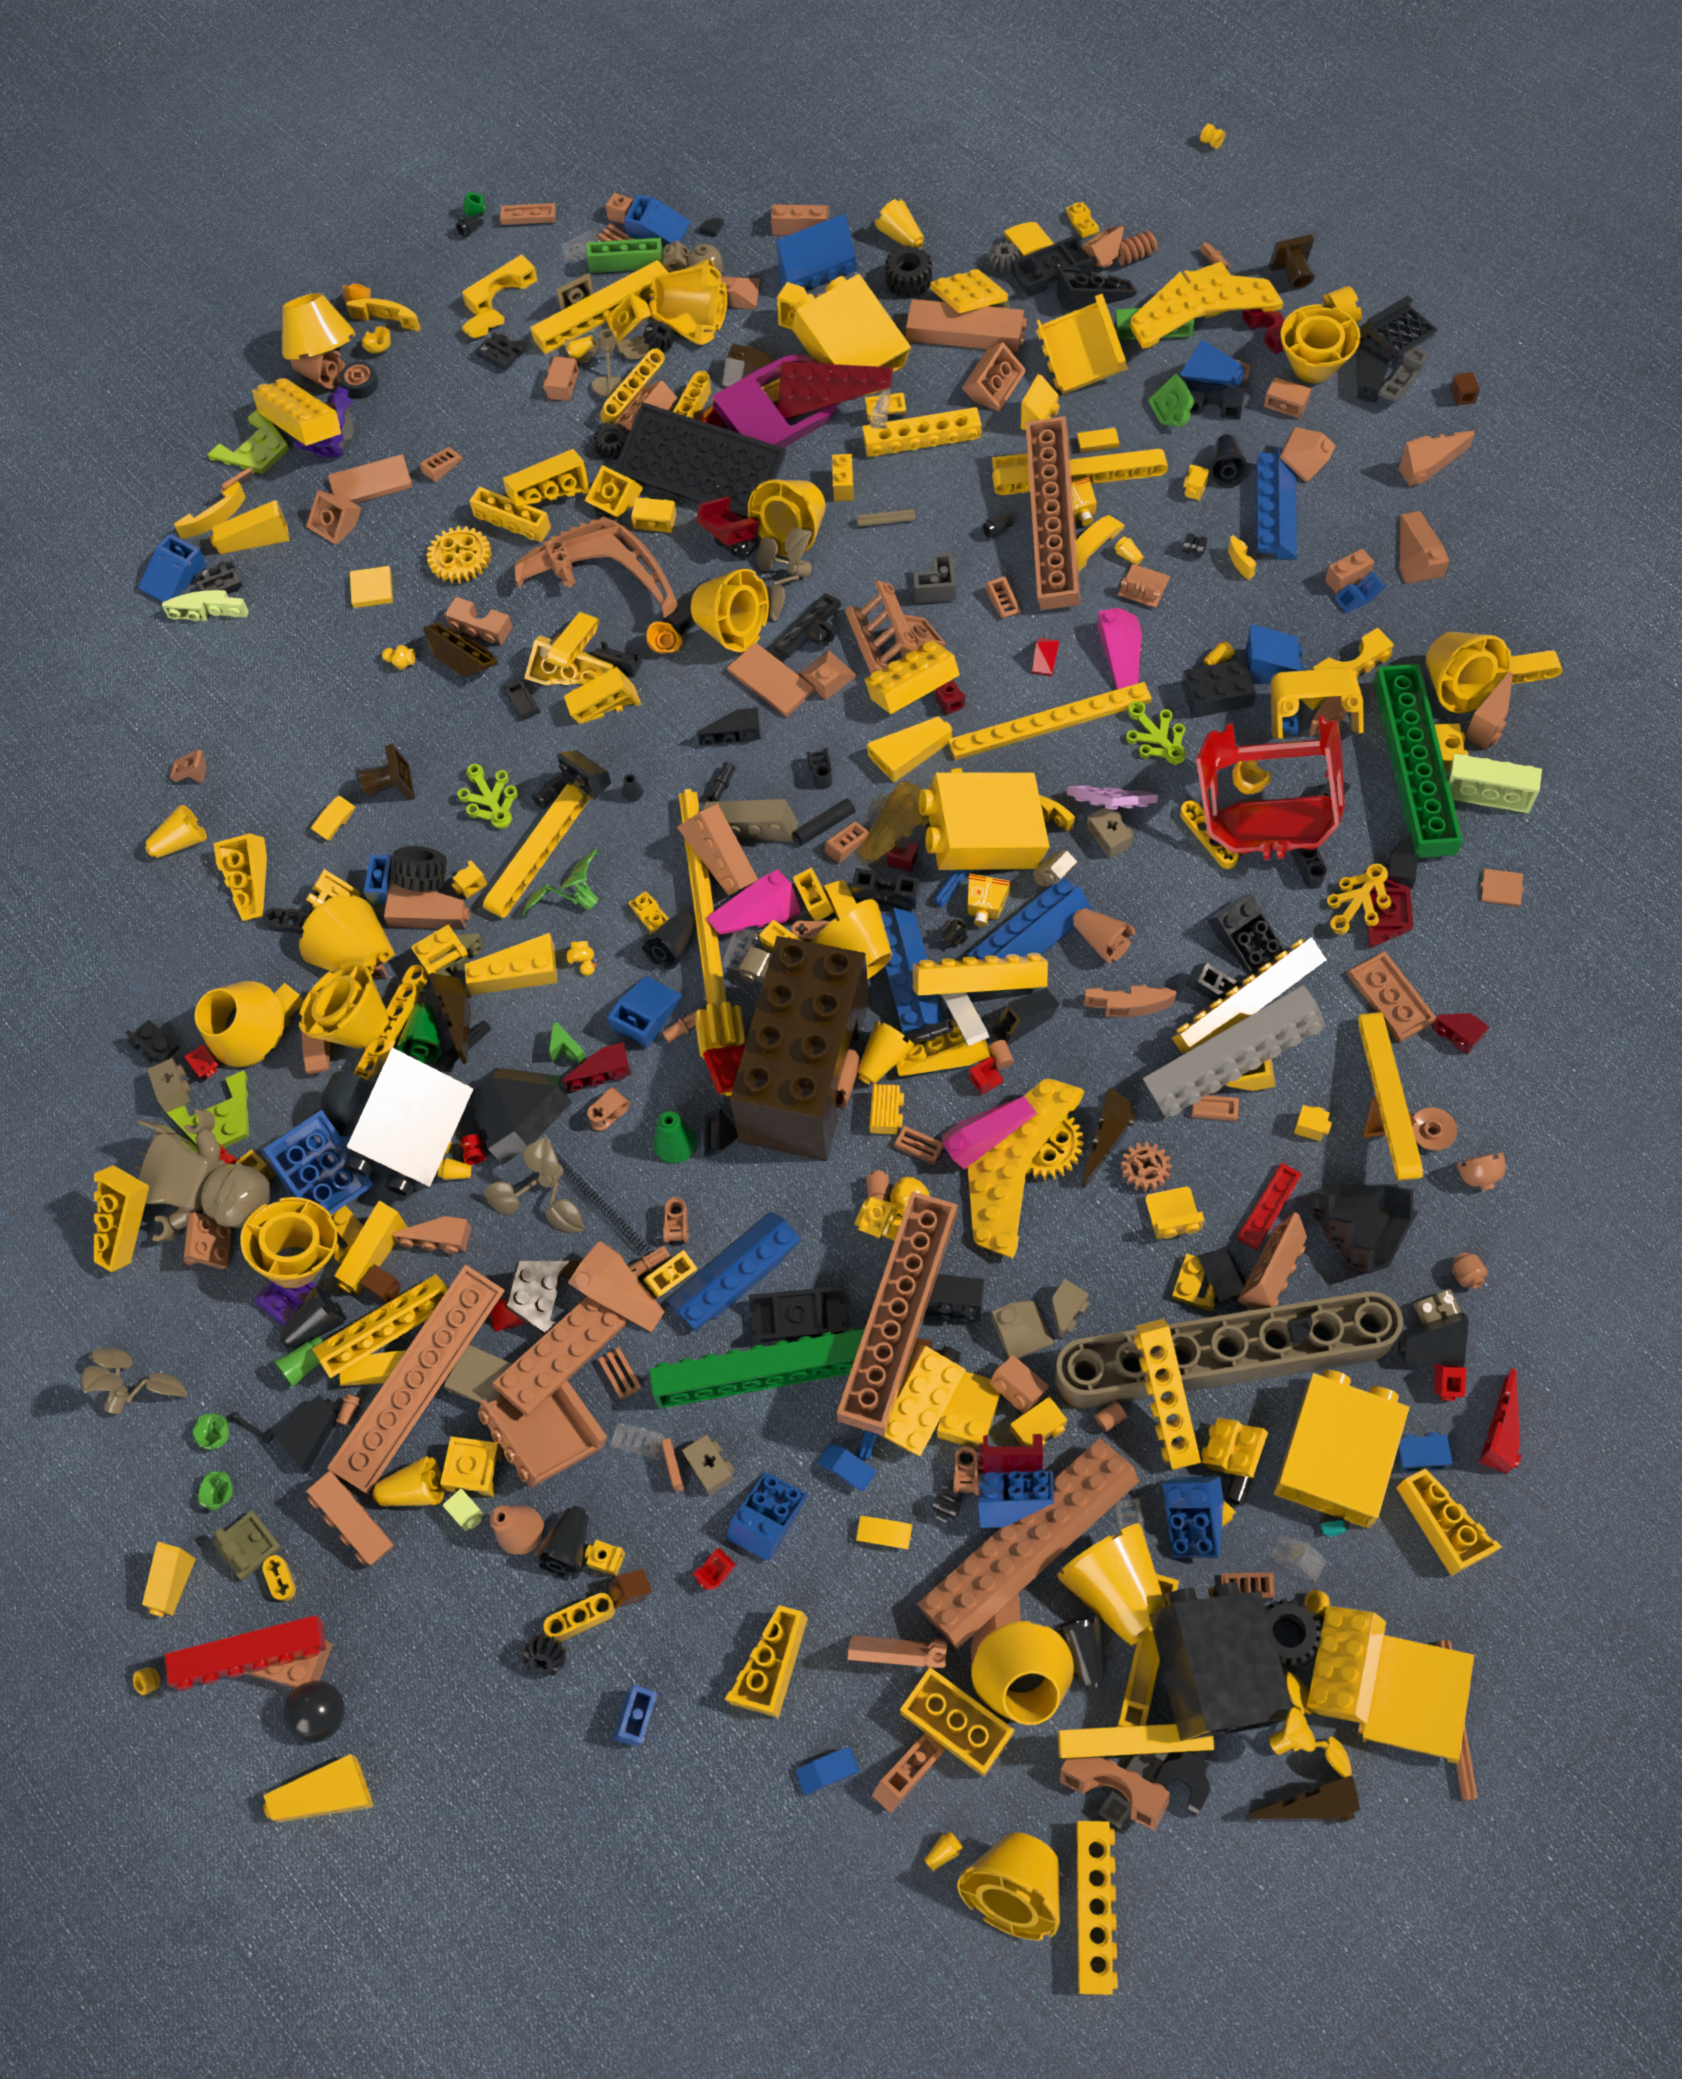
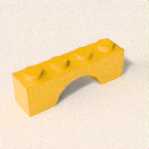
(516, 273)
(1372, 649)

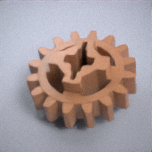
(1146, 1156)

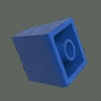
(1212, 367)
(1271, 653)

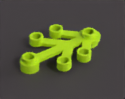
(1157, 736)
(489, 798)

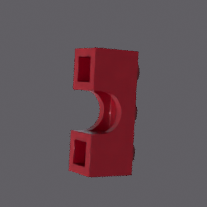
(1271, 320)

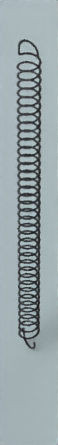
(603, 1206)

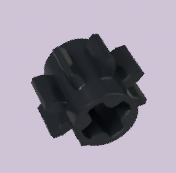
(954, 932)
(946, 1506)

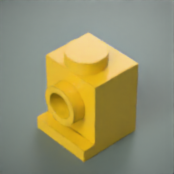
(1196, 482)
(469, 880)
(253, 1160)
(612, 1561)

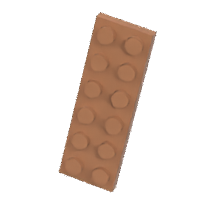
(558, 1355)

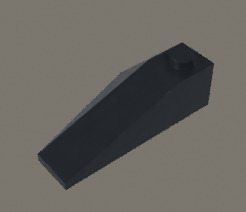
(1079, 289)

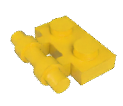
(329, 886)

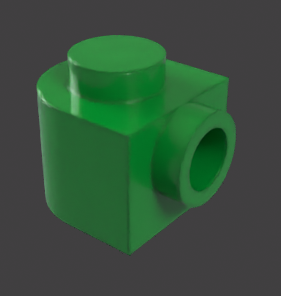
(473, 204)

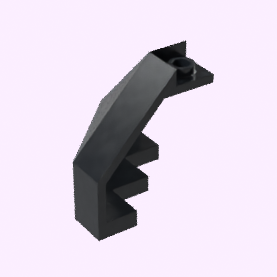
(516, 1108)
(1364, 1222)

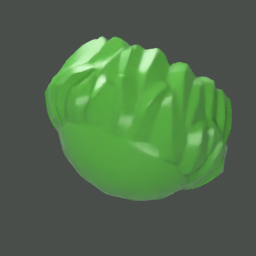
(211, 1431)
(215, 1490)

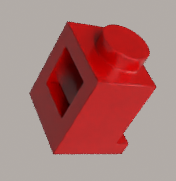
(1456, 1383)

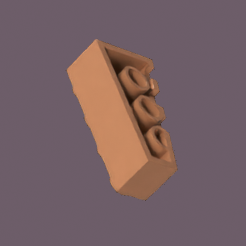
(719, 849)
(350, 1519)
(297, 1672)

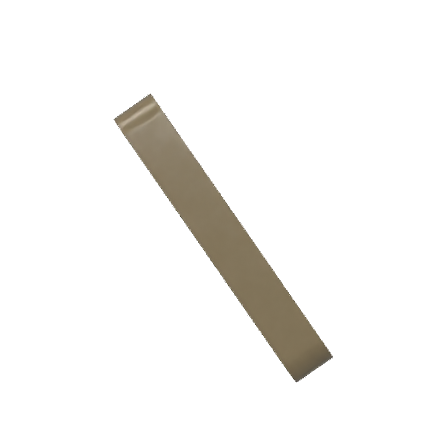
(1244, 1332)

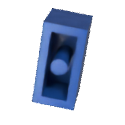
(378, 879)
(1422, 1453)
(634, 1715)

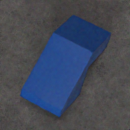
(1354, 596)
(847, 1466)
(827, 1770)

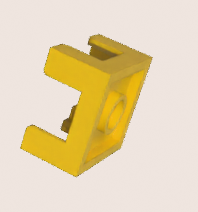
(470, 1466)

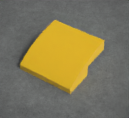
(1027, 237)

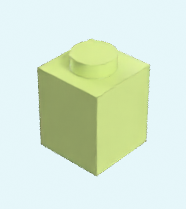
(463, 1510)

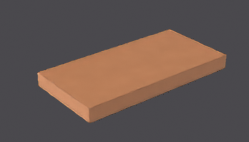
(371, 480)
(770, 679)
(1392, 995)

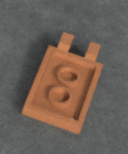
(898, 1651)

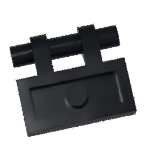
(497, 354)
(221, 578)

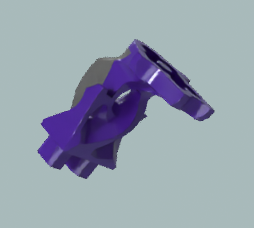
(334, 446)

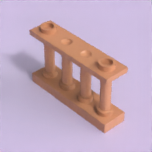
(865, 631)

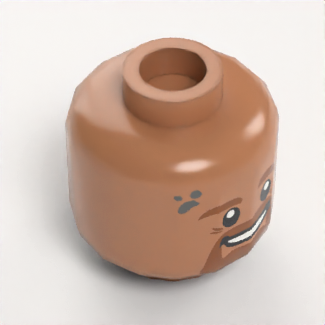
(1469, 1270)

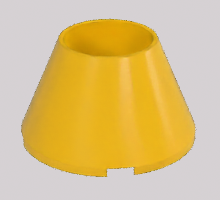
(312, 327)
(1318, 341)
(786, 506)
(732, 608)
(1466, 668)
(861, 932)
(344, 1008)
(255, 1026)
(286, 1225)
(1017, 1651)
(1015, 1887)

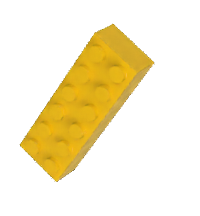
(296, 411)

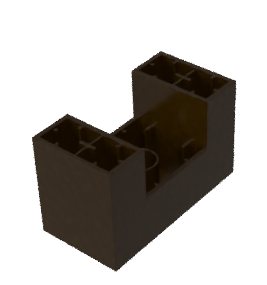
(798, 1047)

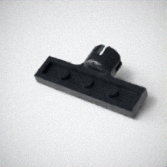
(810, 627)

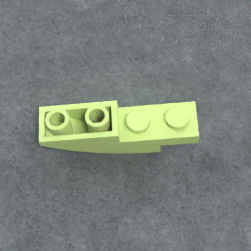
(199, 604)

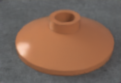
(1438, 1121)

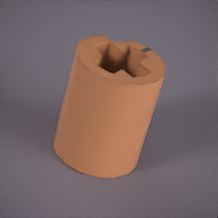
(1001, 1054)
(1110, 1416)

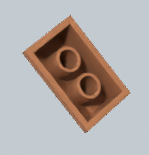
(794, 218)
(994, 377)
(655, 394)

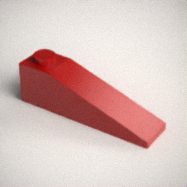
(1503, 1435)

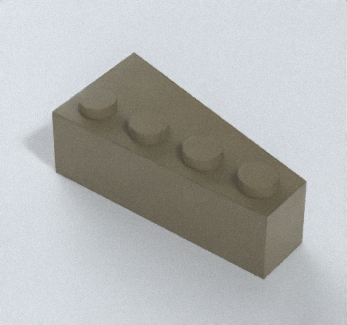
(759, 819)

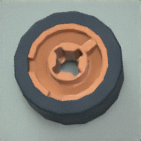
(359, 379)

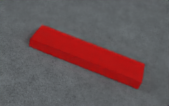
(1269, 1206)

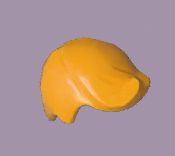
(355, 292)
(663, 638)

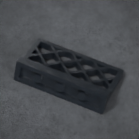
(1389, 318)

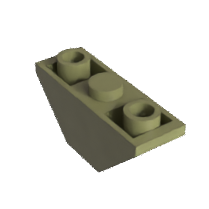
(473, 945)

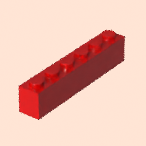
(245, 1652)

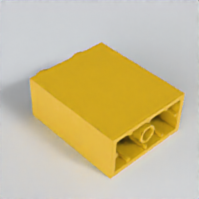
(849, 327)
(984, 821)
(1342, 1448)

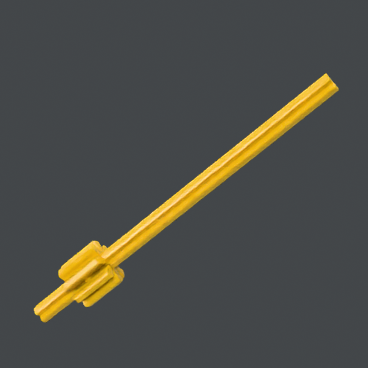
(720, 1023)

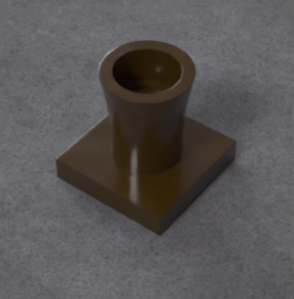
(1293, 256)
(395, 773)

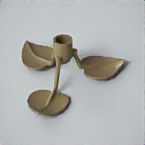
(632, 349)
(795, 546)
(539, 1158)
(101, 1379)

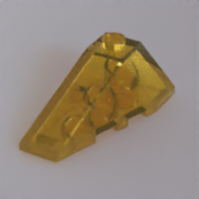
(894, 821)

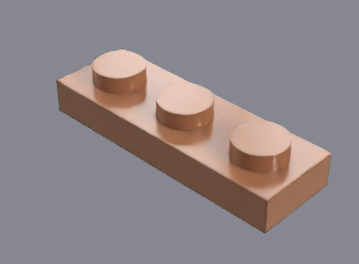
(528, 214)

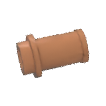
(348, 1410)

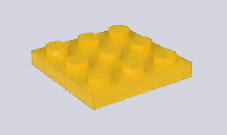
(968, 291)

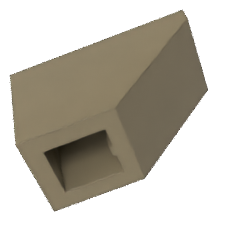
(1067, 1305)

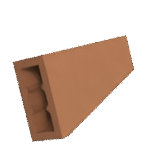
(424, 909)

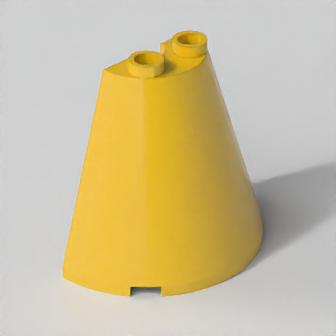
(690, 302)
(344, 932)
(1117, 1582)

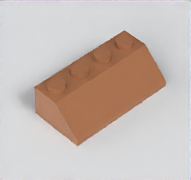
(1274, 1265)

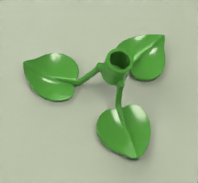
(582, 894)

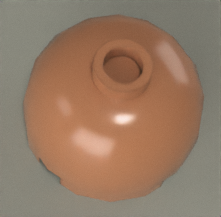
(1483, 1170)

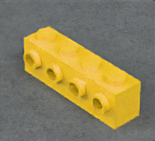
(504, 513)

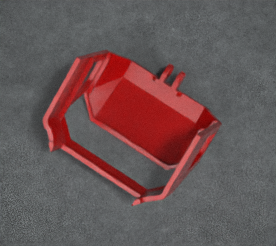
(1274, 822)

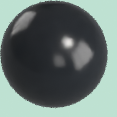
(313, 1711)

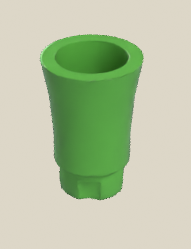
(299, 1362)

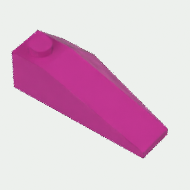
(1122, 644)
(757, 905)
(982, 1132)

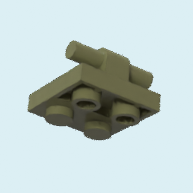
(246, 1545)

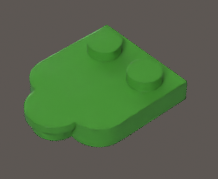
(1172, 402)

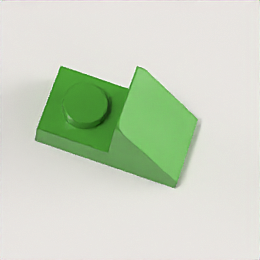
(563, 1043)

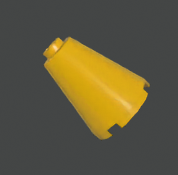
(899, 224)
(175, 833)
(882, 1053)
(411, 1486)

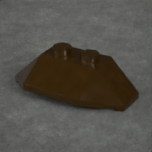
(458, 650)

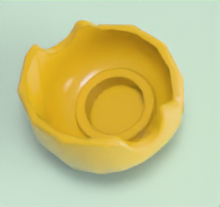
(378, 341)

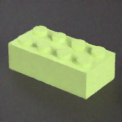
(1493, 783)

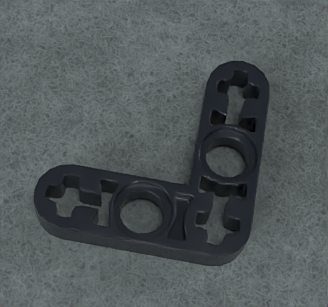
(286, 916)

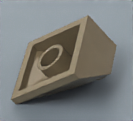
(574, 291)
(1021, 1329)

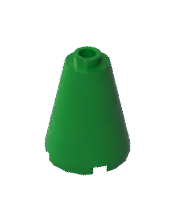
(421, 1035)
(673, 1138)

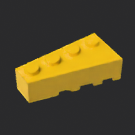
(118, 1216)
(1445, 1523)

